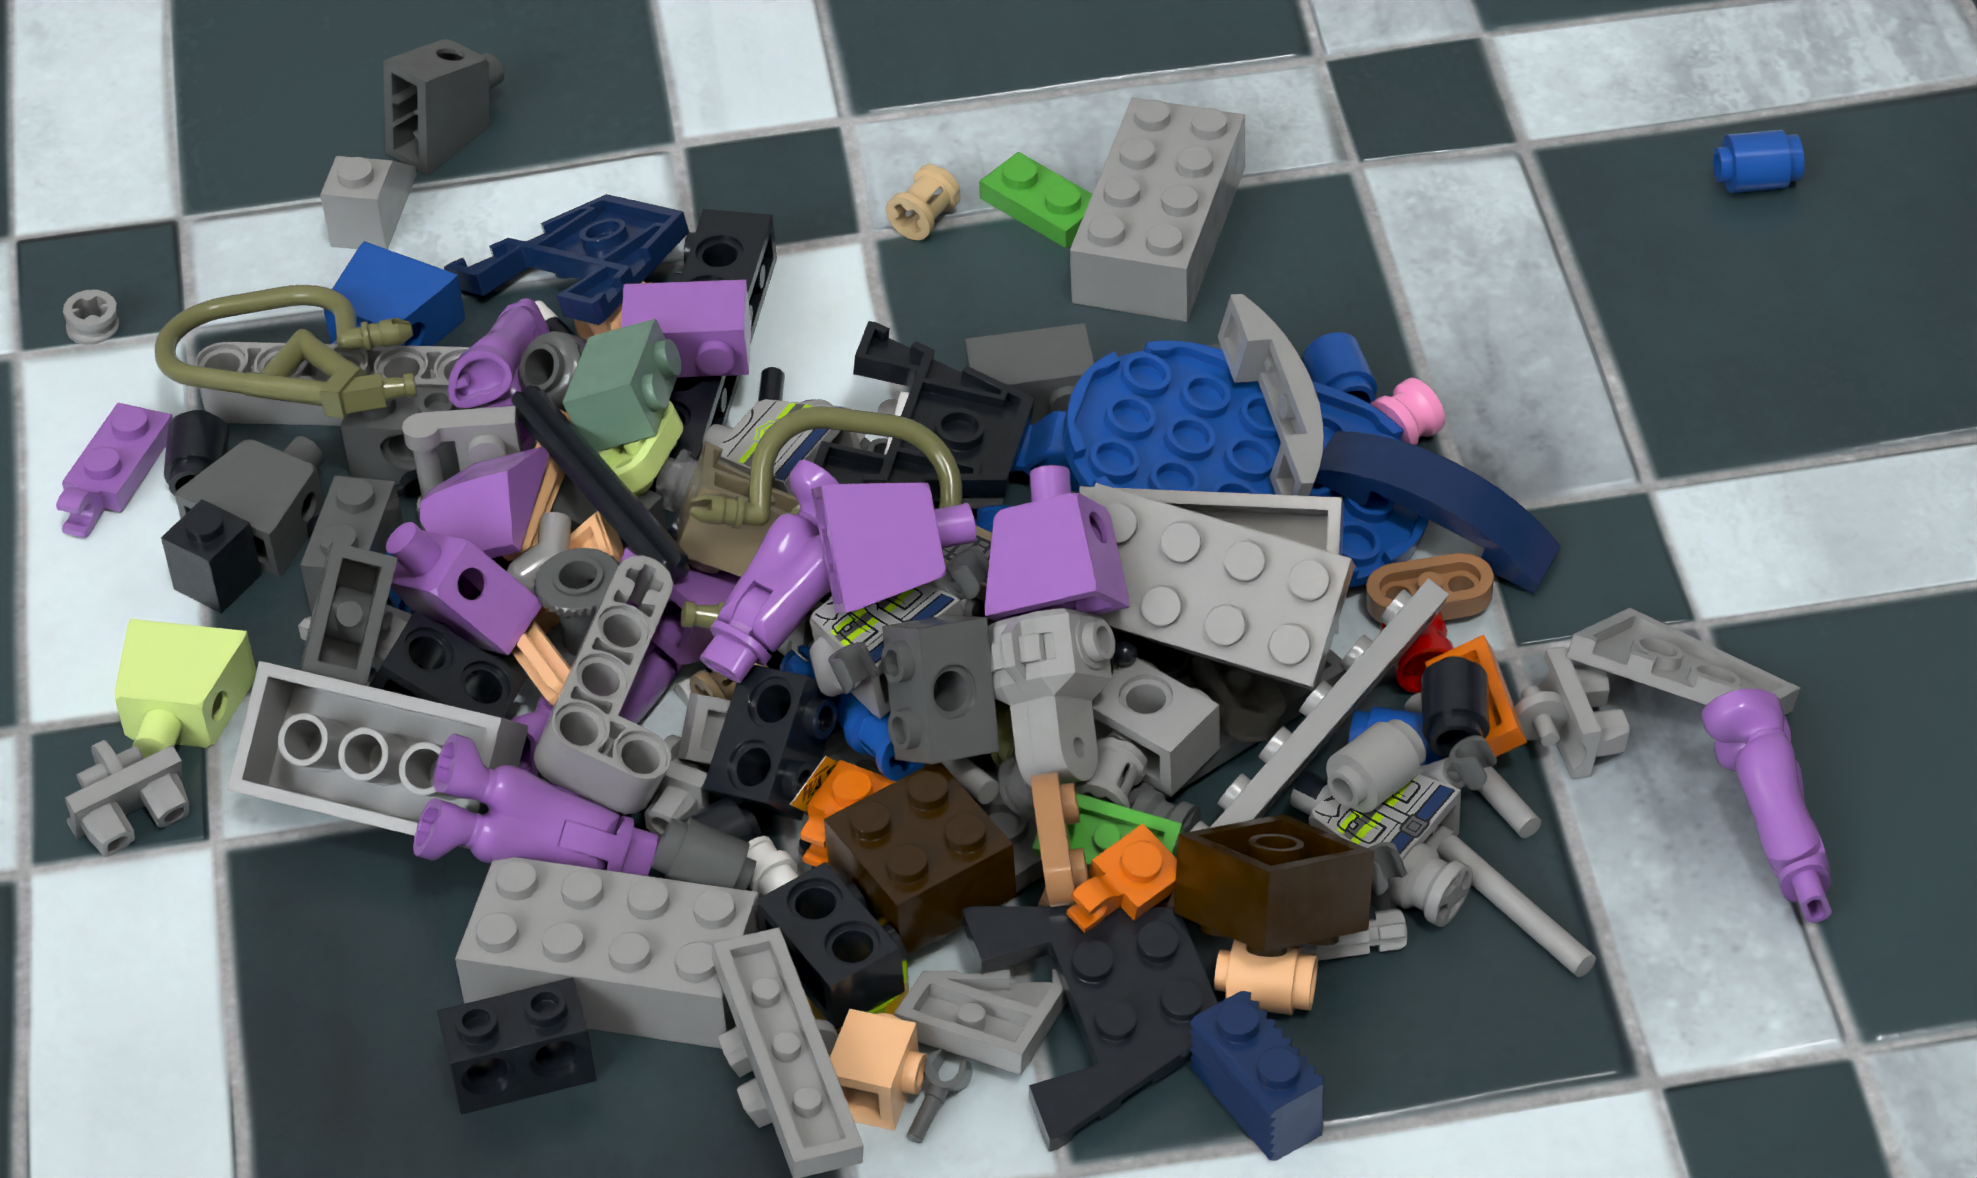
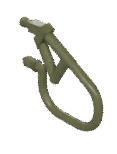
(346, 389)
(757, 510)

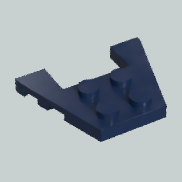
(599, 242)

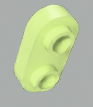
(641, 460)

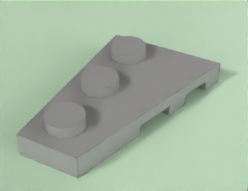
(1671, 660)

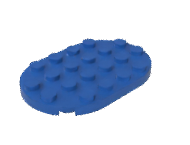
(1184, 425)

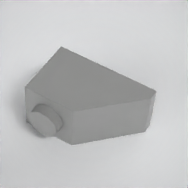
(365, 200)

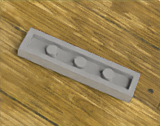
(787, 1053)

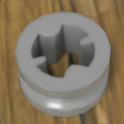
(89, 305)

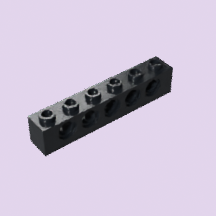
(722, 248)

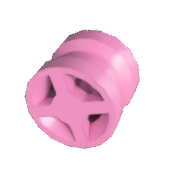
(1413, 409)

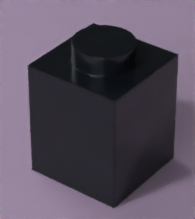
(211, 556)

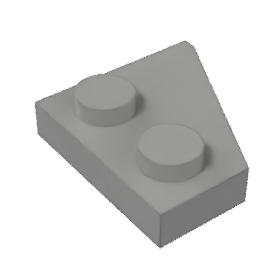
(983, 1015)

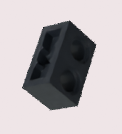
(451, 670)
(764, 738)
(835, 943)
(517, 1045)

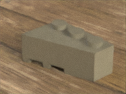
(721, 546)

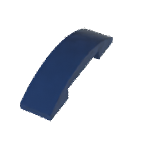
(1445, 494)

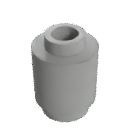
(1375, 765)

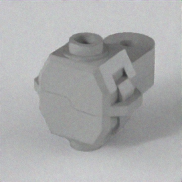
(1049, 674)

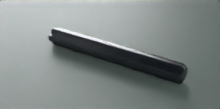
(598, 481)

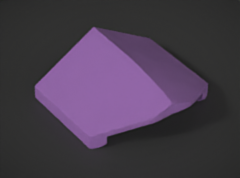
(488, 502)

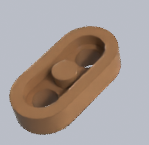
(1461, 575)
(1054, 810)

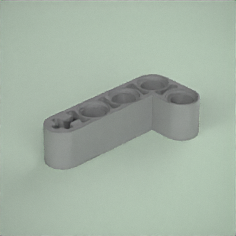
(610, 756)

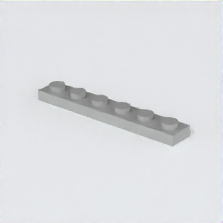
(1331, 706)

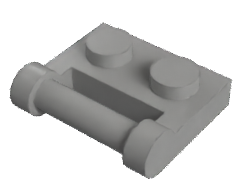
(477, 435)

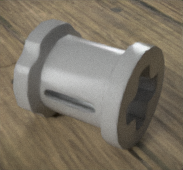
(1111, 780)

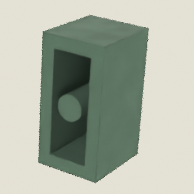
(622, 385)

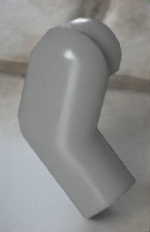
(552, 539)

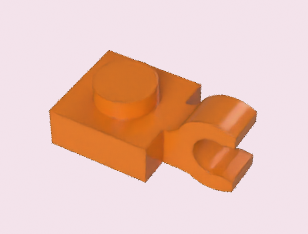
(840, 789)
(1127, 875)

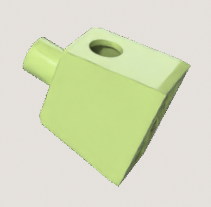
(180, 683)

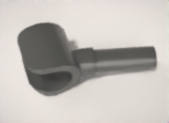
(937, 1092)

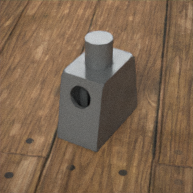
(436, 101)
(269, 490)

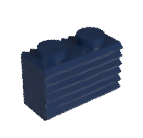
(1258, 1075)

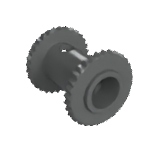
(568, 589)

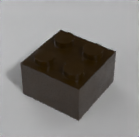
(921, 855)
(1273, 884)

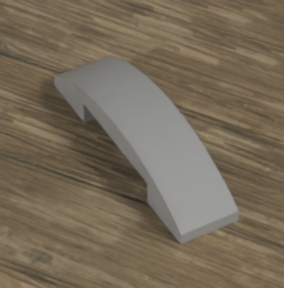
(1262, 353)

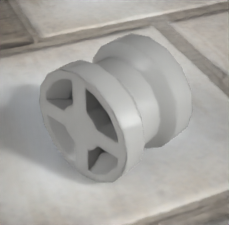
(1432, 885)

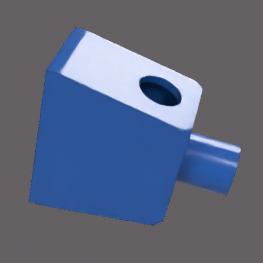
(397, 286)

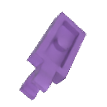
(112, 466)

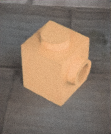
(878, 1066)

